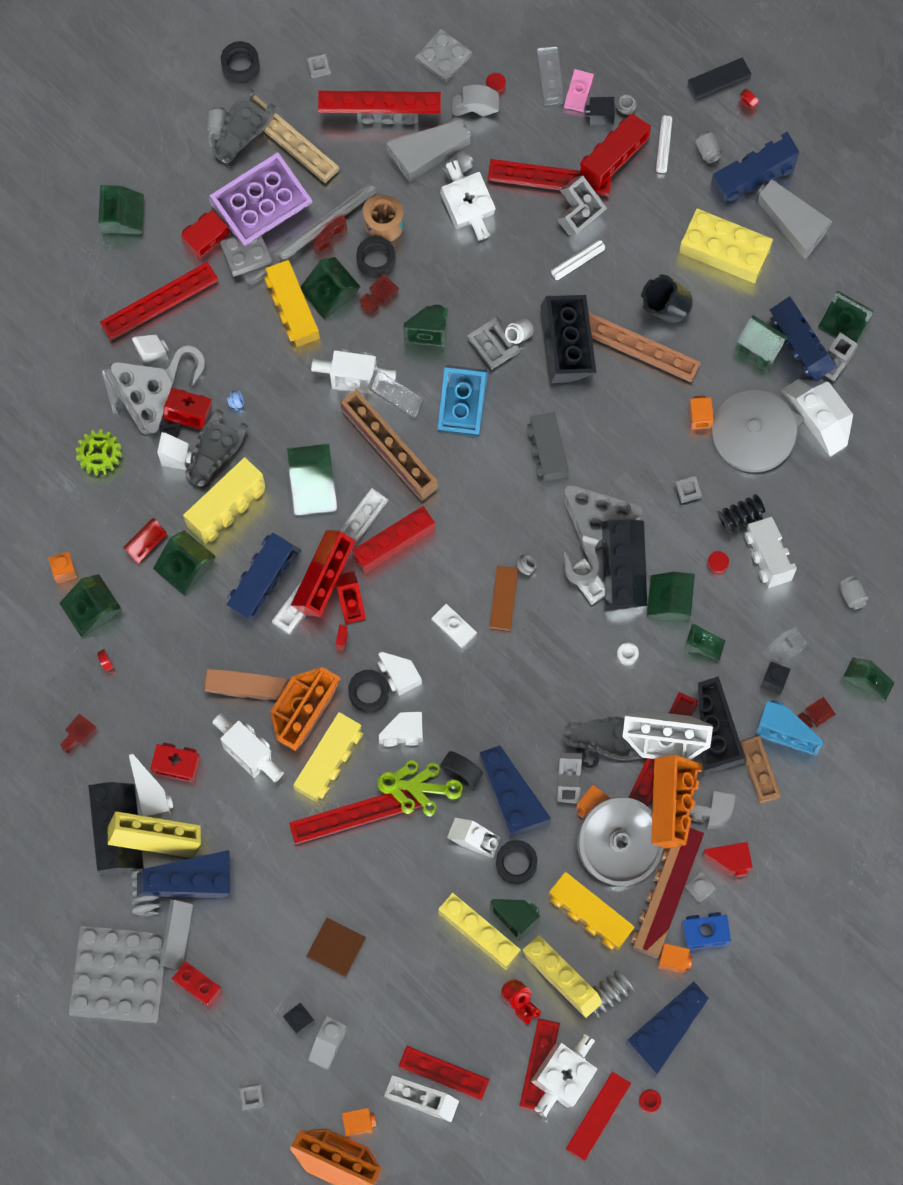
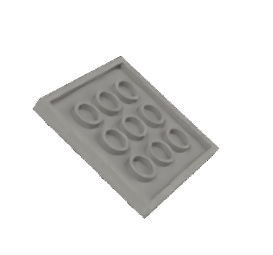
(117, 975)

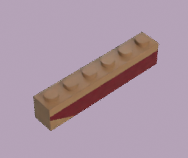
(389, 445)
(666, 895)

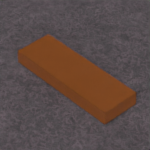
(503, 598)

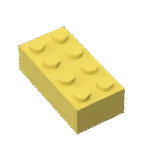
(725, 246)
(225, 501)

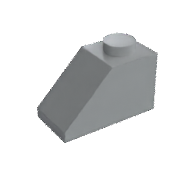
(327, 1042)

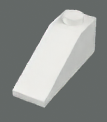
(151, 795)
(422, 1098)

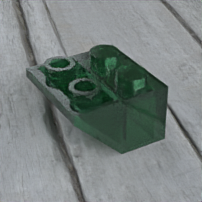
(120, 210)

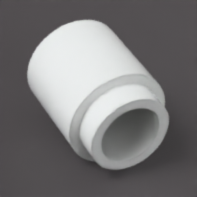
(519, 331)

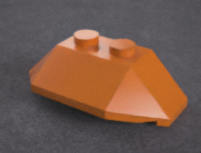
(302, 705)
(335, 1158)

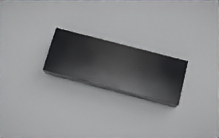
(719, 78)

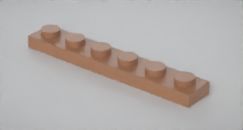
(643, 348)

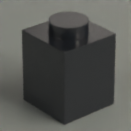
(600, 110)
(775, 677)
(299, 1019)

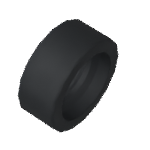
(242, 75)
(371, 242)
(368, 674)
(461, 769)
(520, 845)

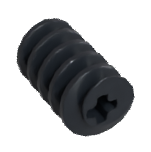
(741, 513)

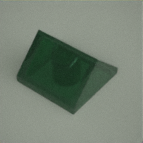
(846, 317)

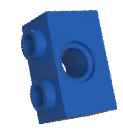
(695, 939)

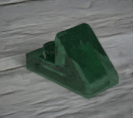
(704, 642)

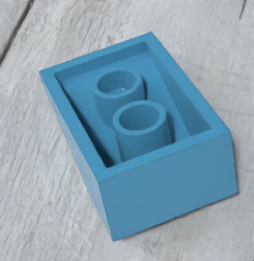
(462, 399)
(784, 727)

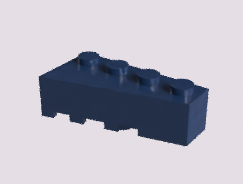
(756, 169)
(803, 339)
(262, 575)
(513, 796)
(194, 877)
(663, 1032)

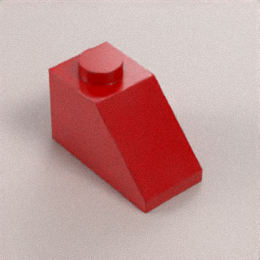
(350, 597)
(730, 858)

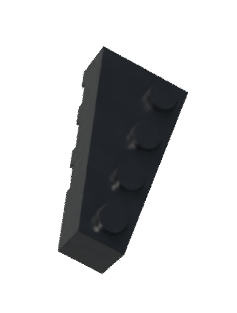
(725, 745)

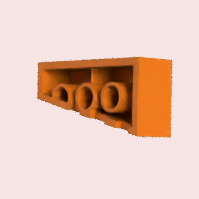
(673, 799)

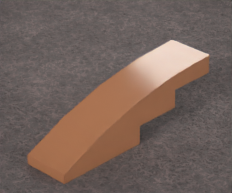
(244, 684)

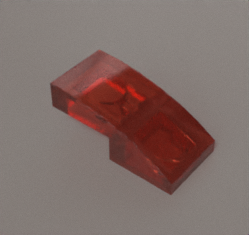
(325, 238)

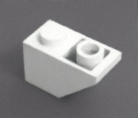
(400, 671)
(403, 729)
(474, 837)

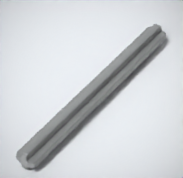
(315, 229)

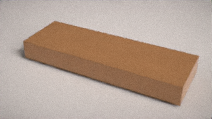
(760, 769)

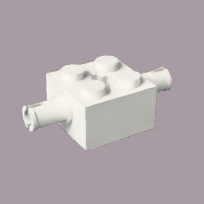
(462, 212)
(350, 370)
(246, 748)
(577, 1070)

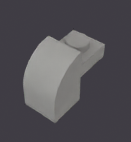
(477, 99)
(841, 353)
(569, 777)
(718, 812)

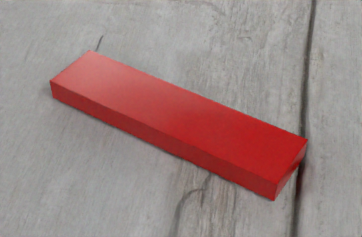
(543, 1042)
(444, 1073)
(598, 1116)

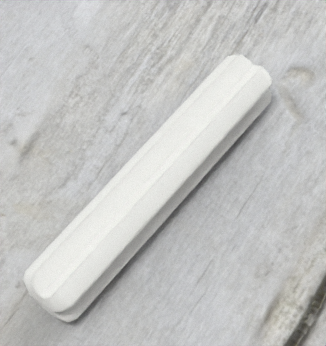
(664, 144)
(577, 259)

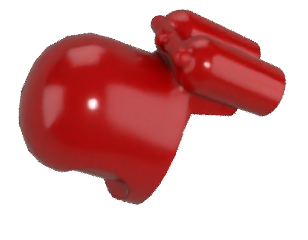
(518, 997)

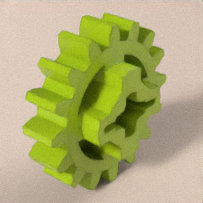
(104, 446)

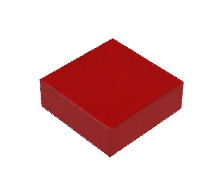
(341, 637)

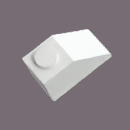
(150, 350)
(174, 452)

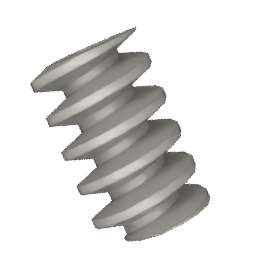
(143, 904)
(612, 990)

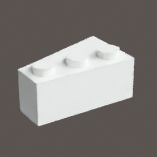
(769, 552)

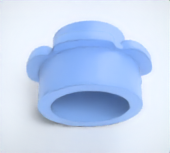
(235, 400)

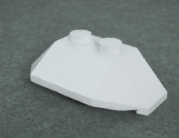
(822, 412)
(666, 734)

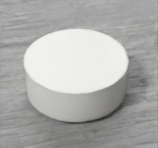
(627, 653)

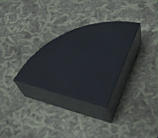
(172, 429)

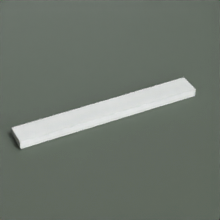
(355, 528)

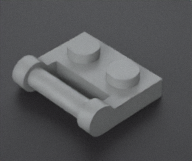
(489, 347)

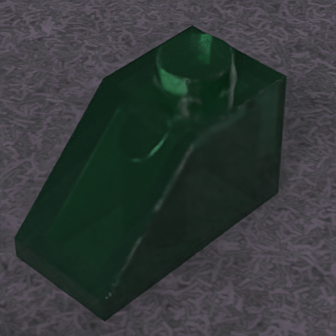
(869, 678)

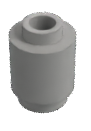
(216, 119)
(709, 147)
(465, 163)
(853, 592)

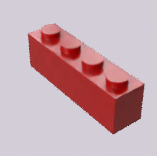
(614, 150)
(393, 539)
(323, 573)

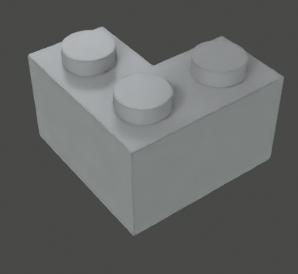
(584, 205)

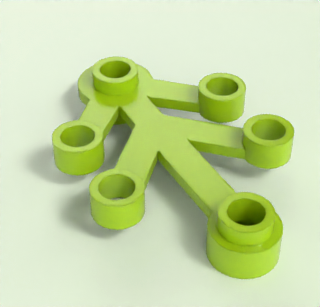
(416, 786)

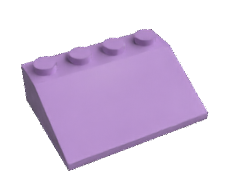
(260, 199)

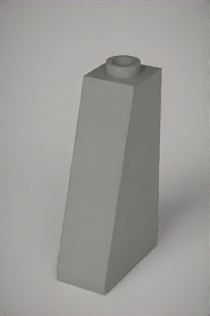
(428, 148)
(793, 217)

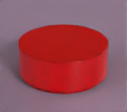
(496, 82)
(749, 99)
(718, 562)
(105, 660)
(650, 1101)

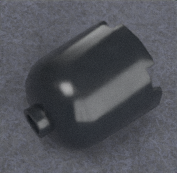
(667, 299)

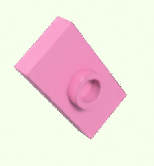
(578, 90)

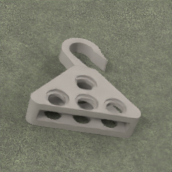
(162, 379)
(587, 514)

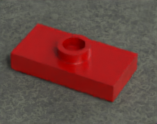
(145, 540)

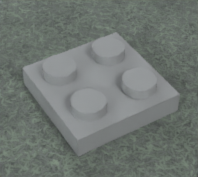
(443, 56)
(245, 258)

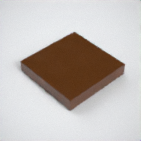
(336, 947)

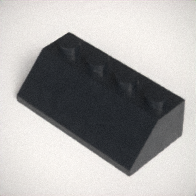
(568, 338)
(624, 563)
(104, 801)

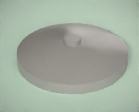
(754, 431)
(617, 841)

